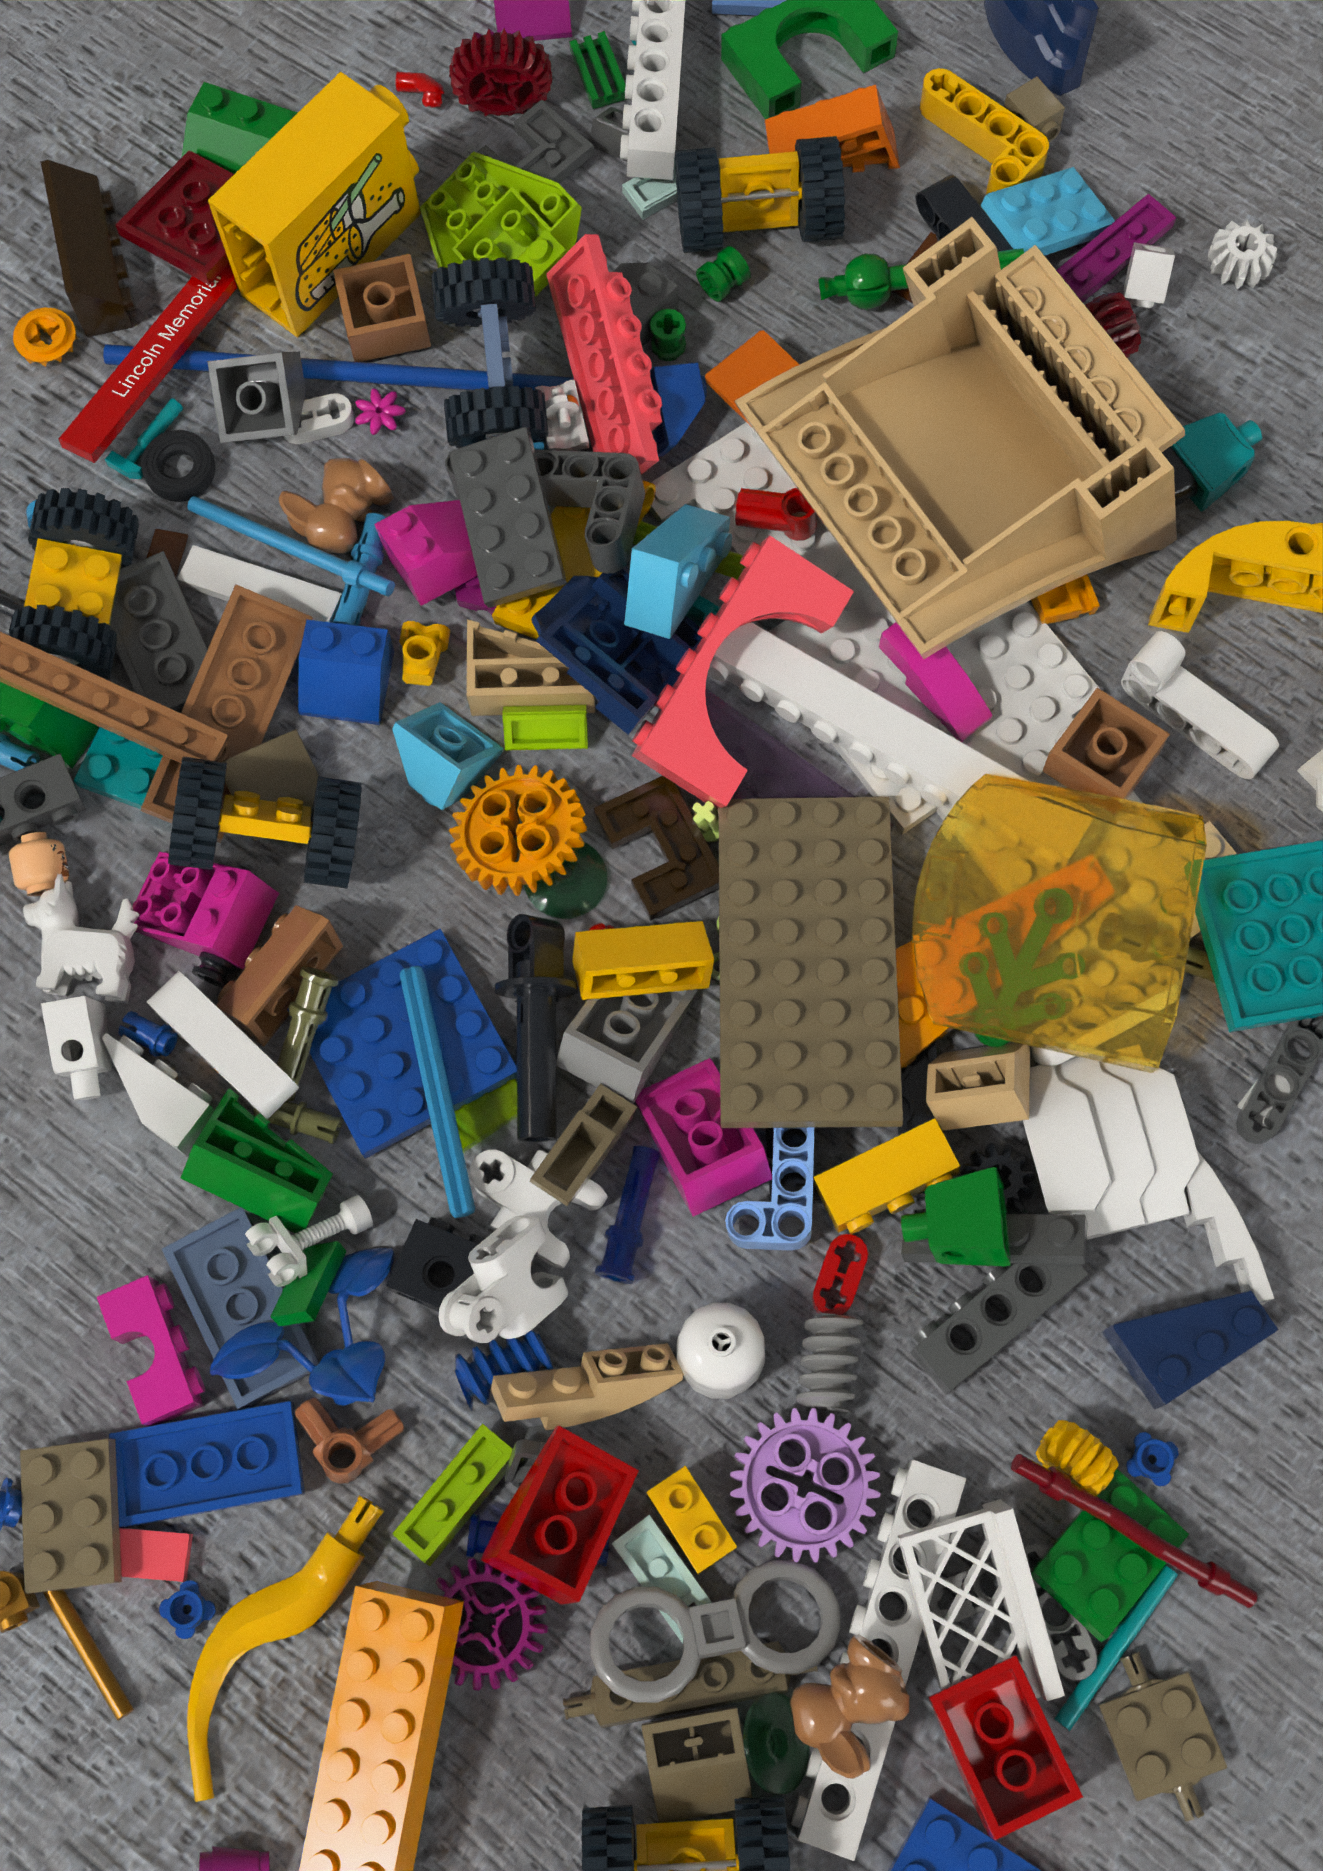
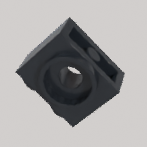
(426, 1250)

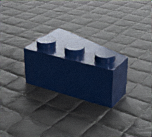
(1187, 1344)

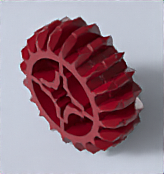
(500, 73)

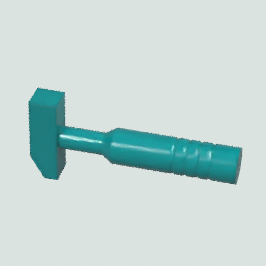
(158, 426)

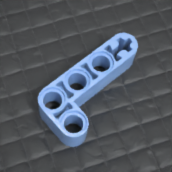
(783, 1202)

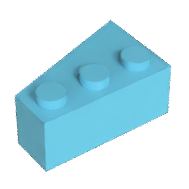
(673, 568)

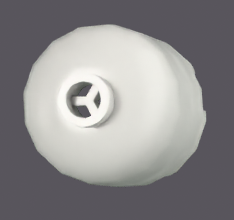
(720, 1372)

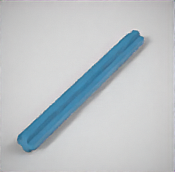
(437, 1092)

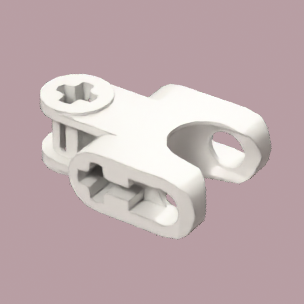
(522, 1198)
(502, 1291)

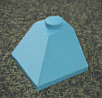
(443, 754)

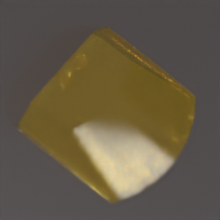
(1059, 919)

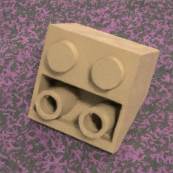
(980, 1086)

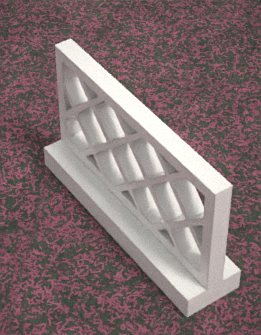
(1014, 1588)

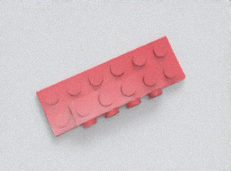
(606, 353)

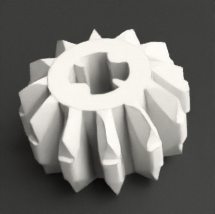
(1242, 254)

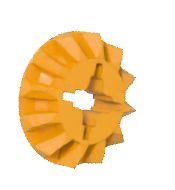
(50, 320)

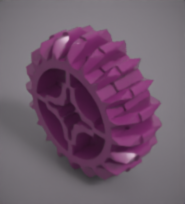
(520, 1601)

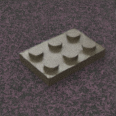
(70, 1516)

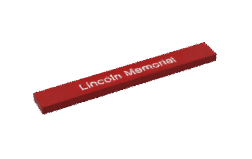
(146, 365)

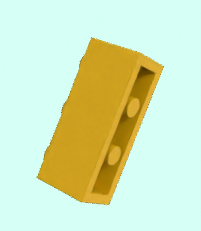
(642, 960)
(886, 1177)

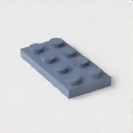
(230, 1292)

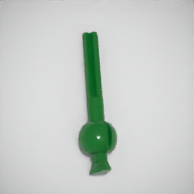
(870, 279)

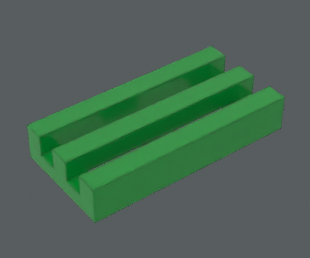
(590, 46)

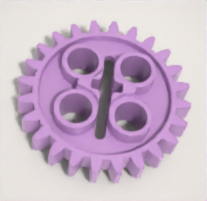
(788, 1525)

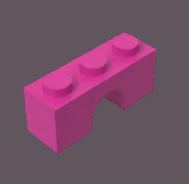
(169, 1384)

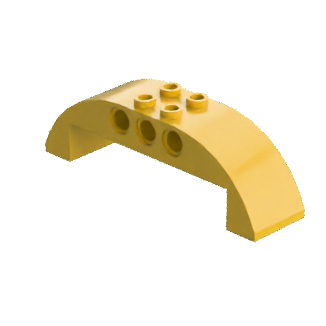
(1250, 561)

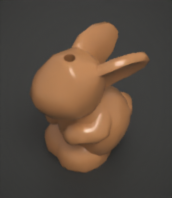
(347, 492)
(860, 1692)

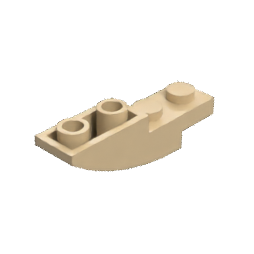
(598, 1388)

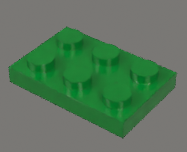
(1098, 1569)

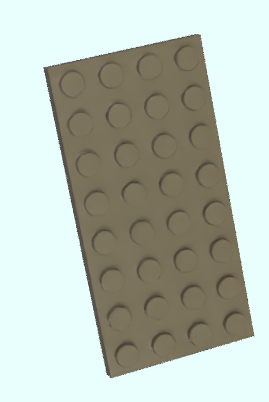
(808, 964)

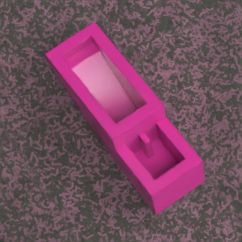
(938, 684)

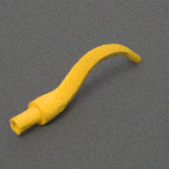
(270, 1616)

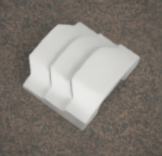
(1110, 1144)

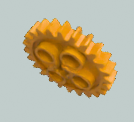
(481, 832)

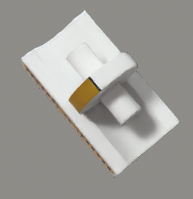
(564, 418)

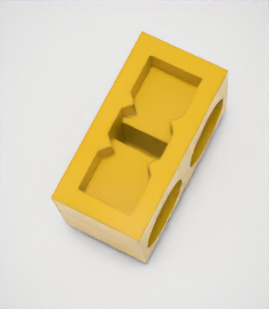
(691, 1520)

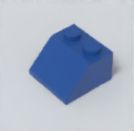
(344, 671)

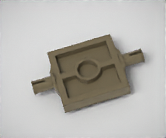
(1162, 1736)

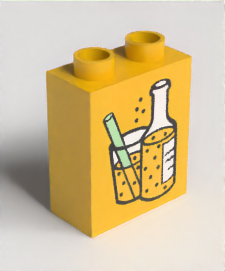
(318, 200)

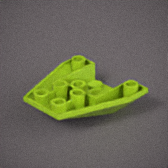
(501, 213)

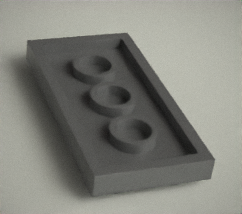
(507, 517)
(156, 632)

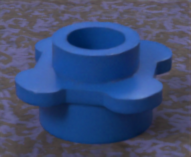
(1163, 1451)
(10, 1504)
(173, 1609)

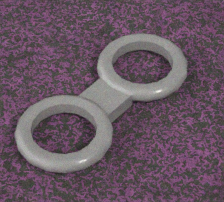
(714, 1630)

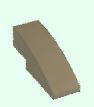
(584, 1145)

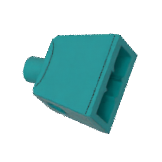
(1217, 454)

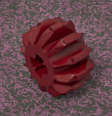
(1118, 320)

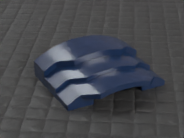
(1045, 37)
(609, 659)

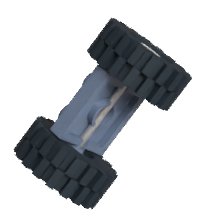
(490, 296)

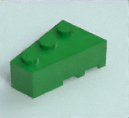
(44, 725)

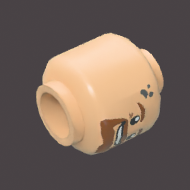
(37, 863)

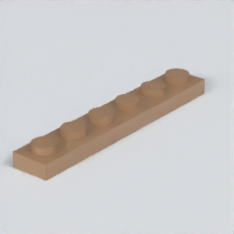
(106, 703)

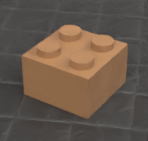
(382, 308)
(1105, 748)

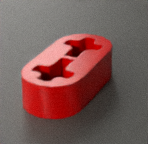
(829, 1273)

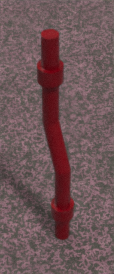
(1059, 1486)

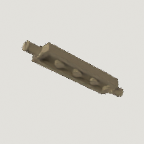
(716, 1683)

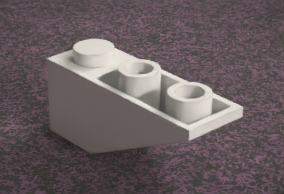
(160, 1101)

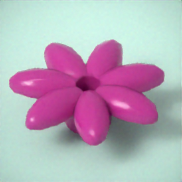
(379, 411)

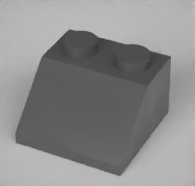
(649, 293)
(257, 395)

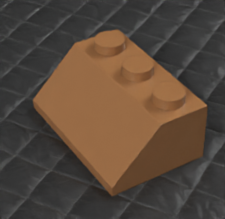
(272, 973)

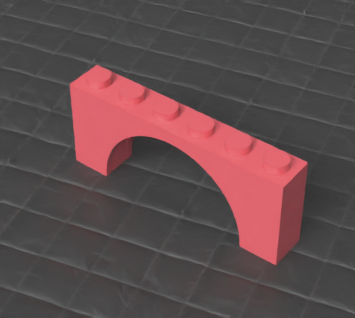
(681, 737)

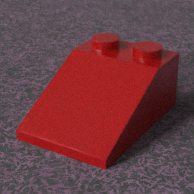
(561, 1517)
(1004, 1748)

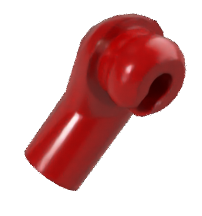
(421, 83)

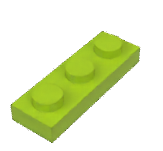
(455, 1495)

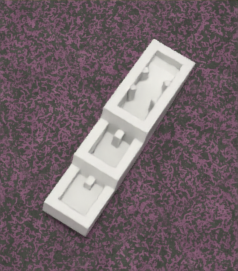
(1225, 1230)

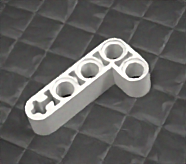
(1195, 708)
(223, 1045)

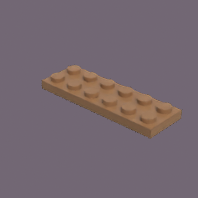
(236, 684)

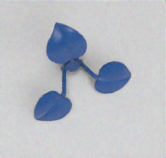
(341, 1374)

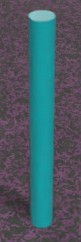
(1115, 1648)

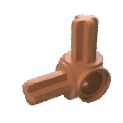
(330, 1438)

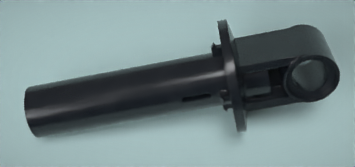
(536, 983)

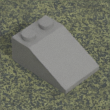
(622, 1039)

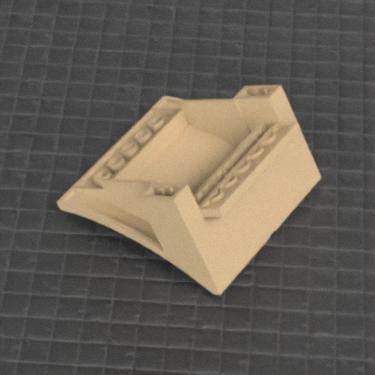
(975, 442)

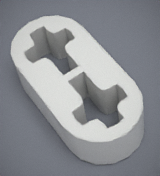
(317, 418)

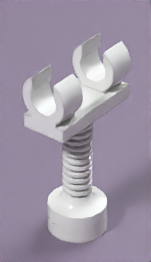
(292, 1261)

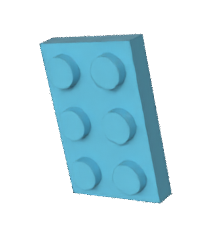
(1048, 212)

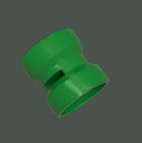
(725, 272)

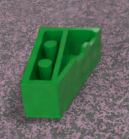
(255, 1167)

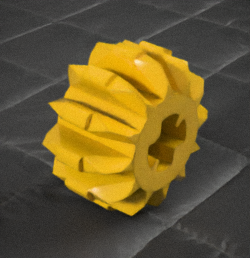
(1078, 1455)

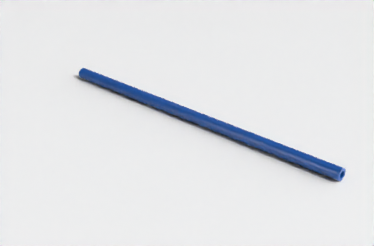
(359, 371)

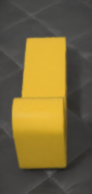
(985, 127)

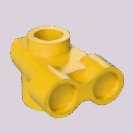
(422, 651)

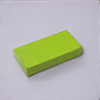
(545, 727)

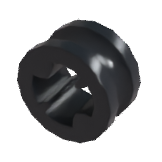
(213, 969)

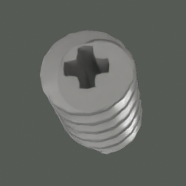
(828, 1362)

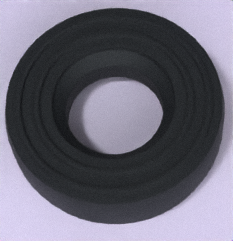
(175, 443)

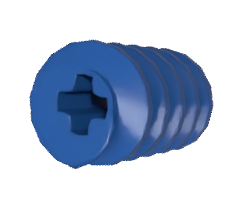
(517, 1357)

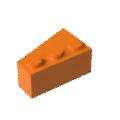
(856, 120)

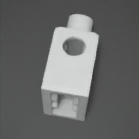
(69, 1028)

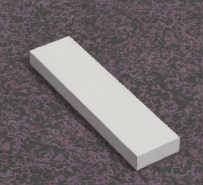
(218, 574)

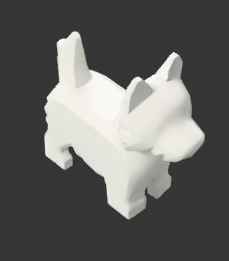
(80, 951)

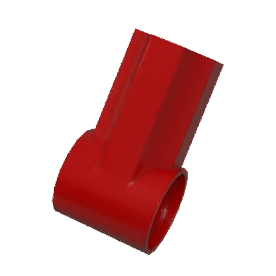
(775, 512)

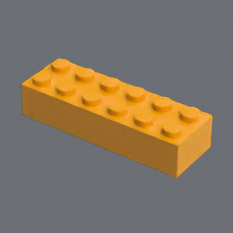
(382, 1730)

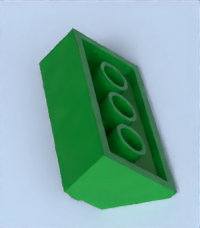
(230, 126)

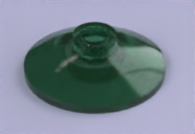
(576, 894)
(771, 1745)

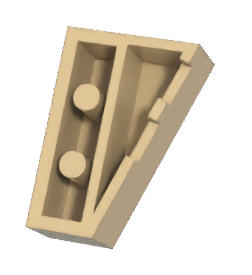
(516, 673)

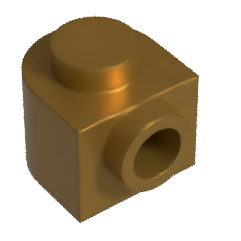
(14, 1601)

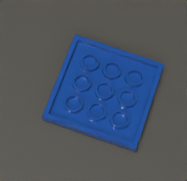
(370, 1051)

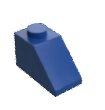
(682, 398)

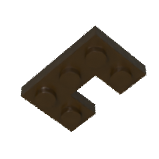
(689, 863)

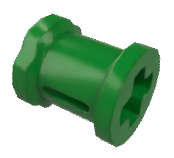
(668, 334)

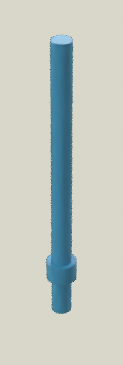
(352, 572)

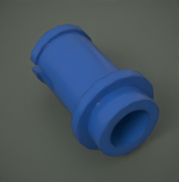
(157, 1038)

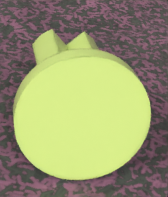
(707, 820)

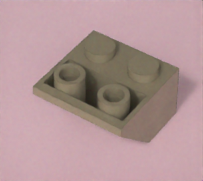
(696, 1764)

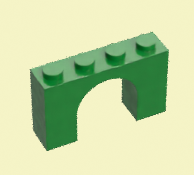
(753, 46)

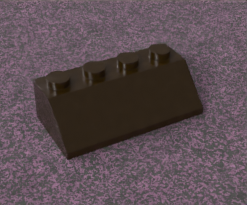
(88, 249)

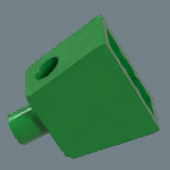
(963, 1221)

